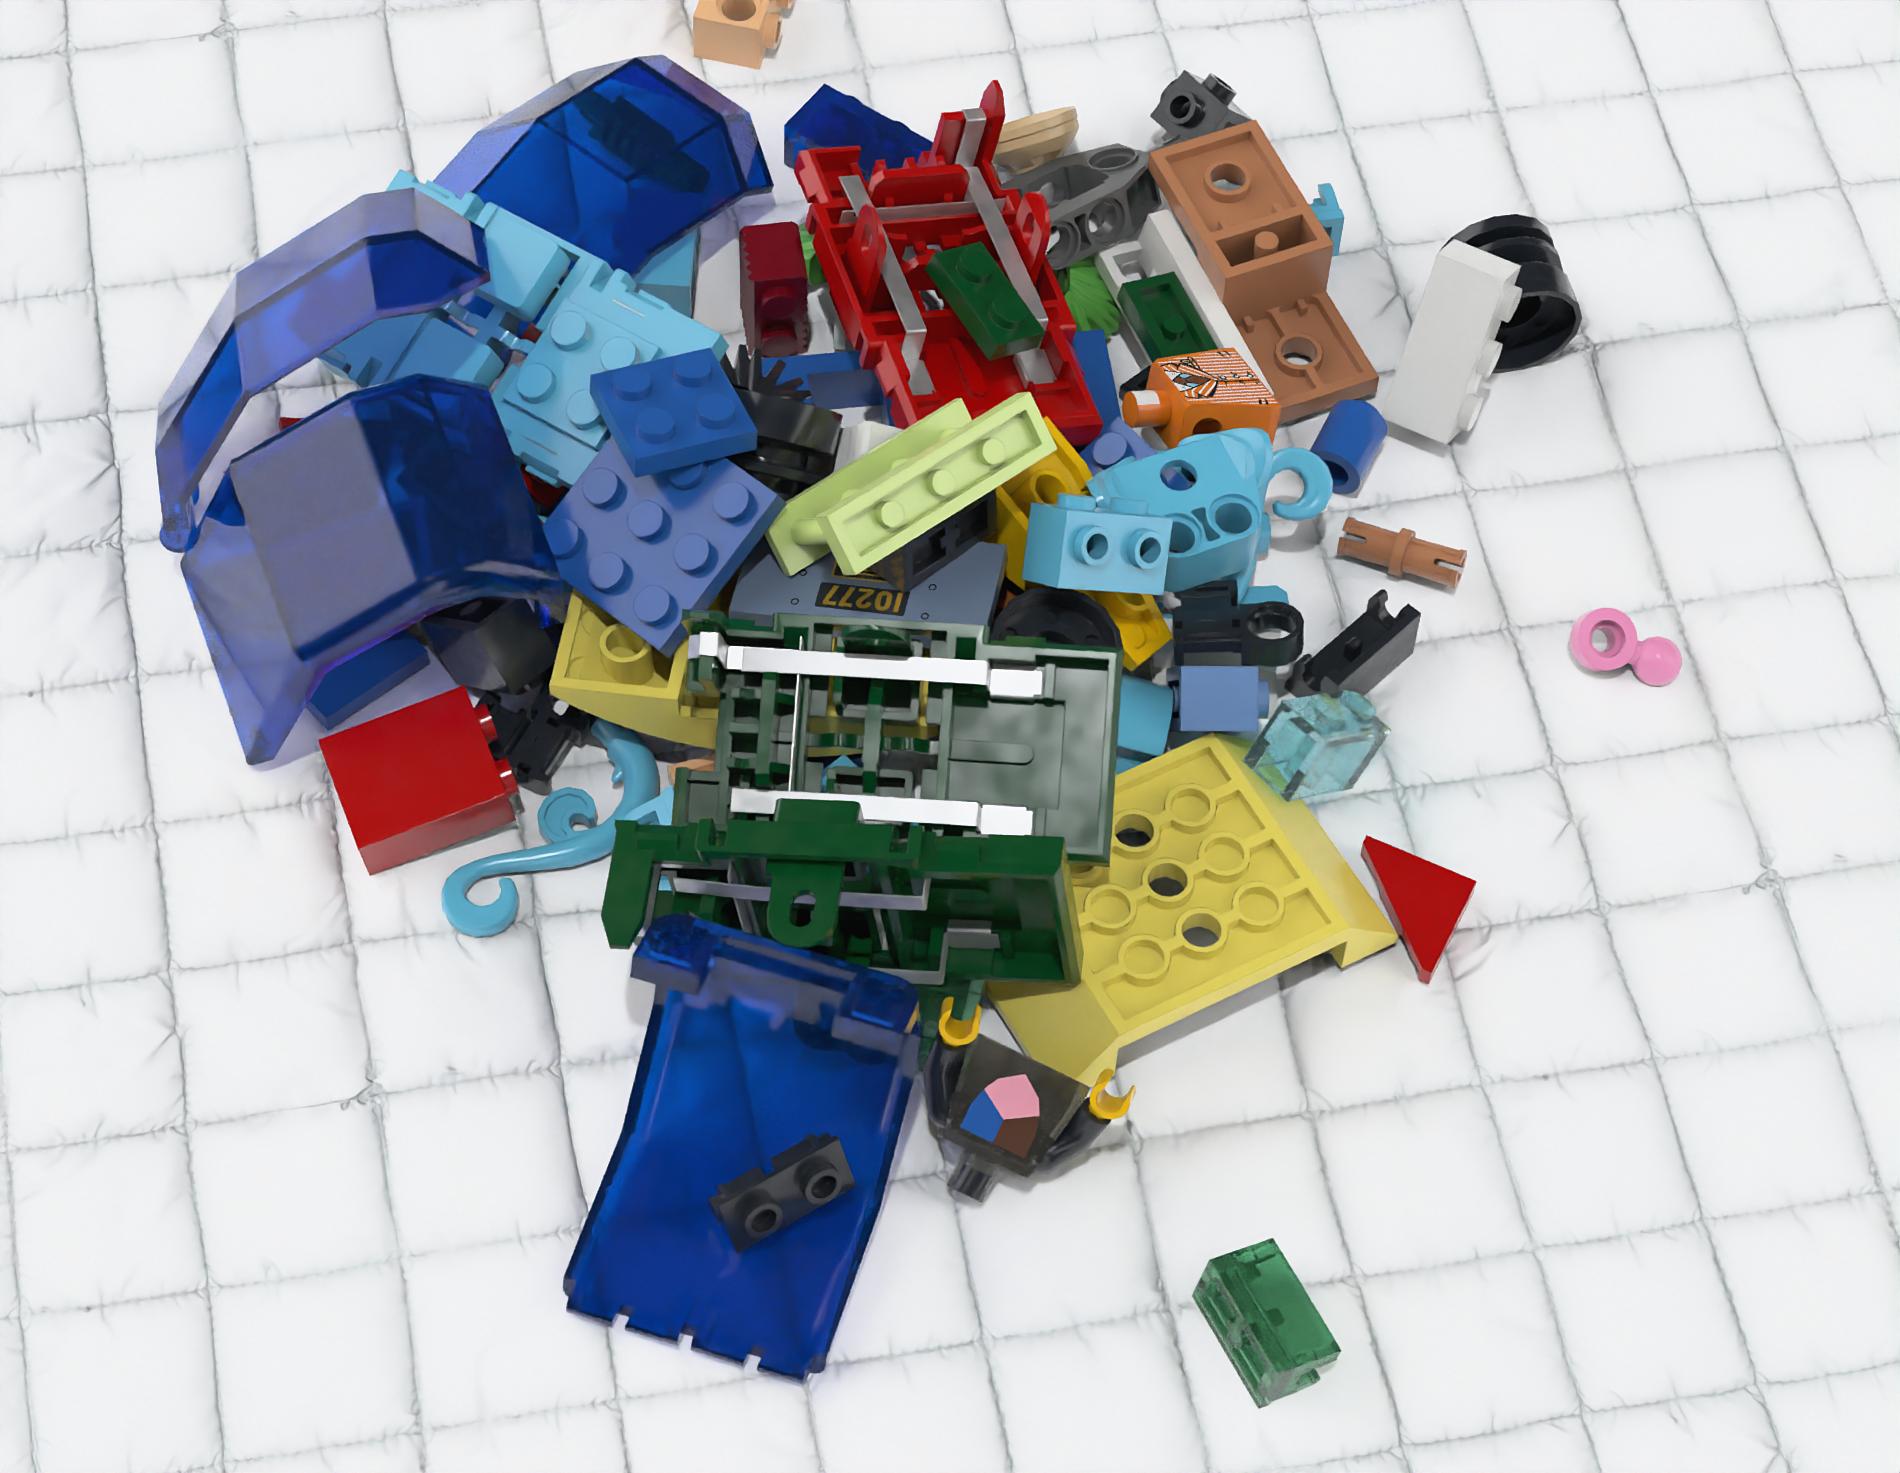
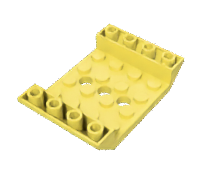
(1249, 873)

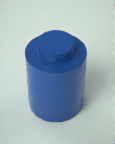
(1350, 442)

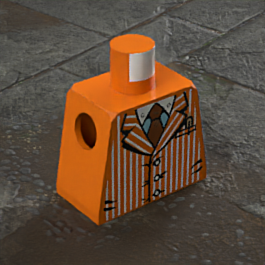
(1201, 396)

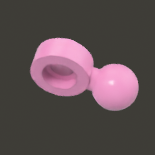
(1653, 659)

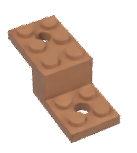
(1265, 264)

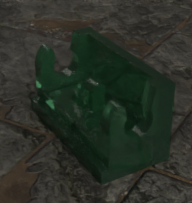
(1264, 1321)

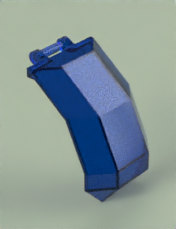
(613, 163)
(359, 265)

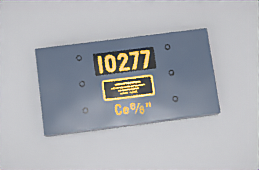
(957, 593)

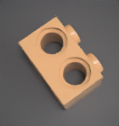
(737, 30)

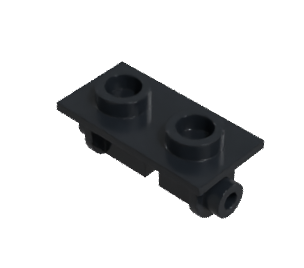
(800, 1183)

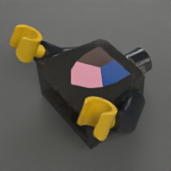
(1008, 1106)

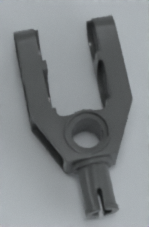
(1099, 181)

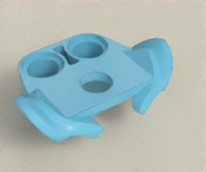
(1227, 474)

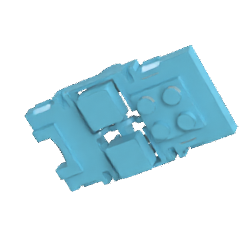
(587, 329)

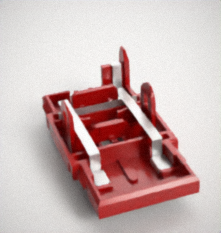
(950, 202)

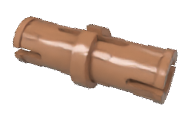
(1402, 552)

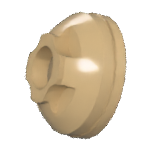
(1036, 139)

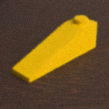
(1064, 471)

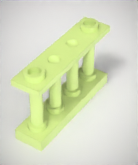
(909, 484)

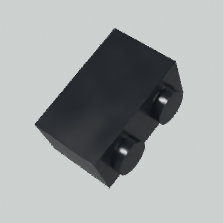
(492, 644)

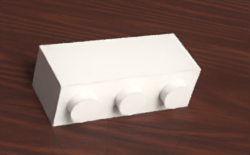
(1452, 342)

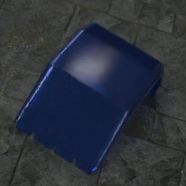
(355, 533)
(735, 1067)

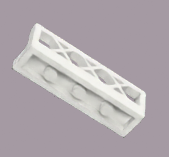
(1164, 250)

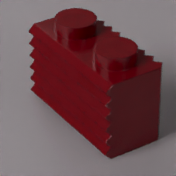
(773, 289)

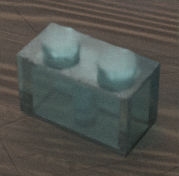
(1317, 744)

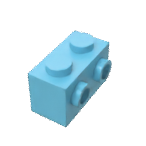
(1097, 547)

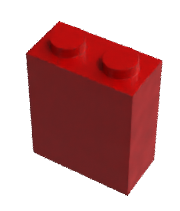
(420, 779)

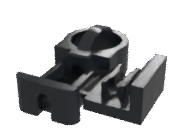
(1215, 623)
(537, 741)

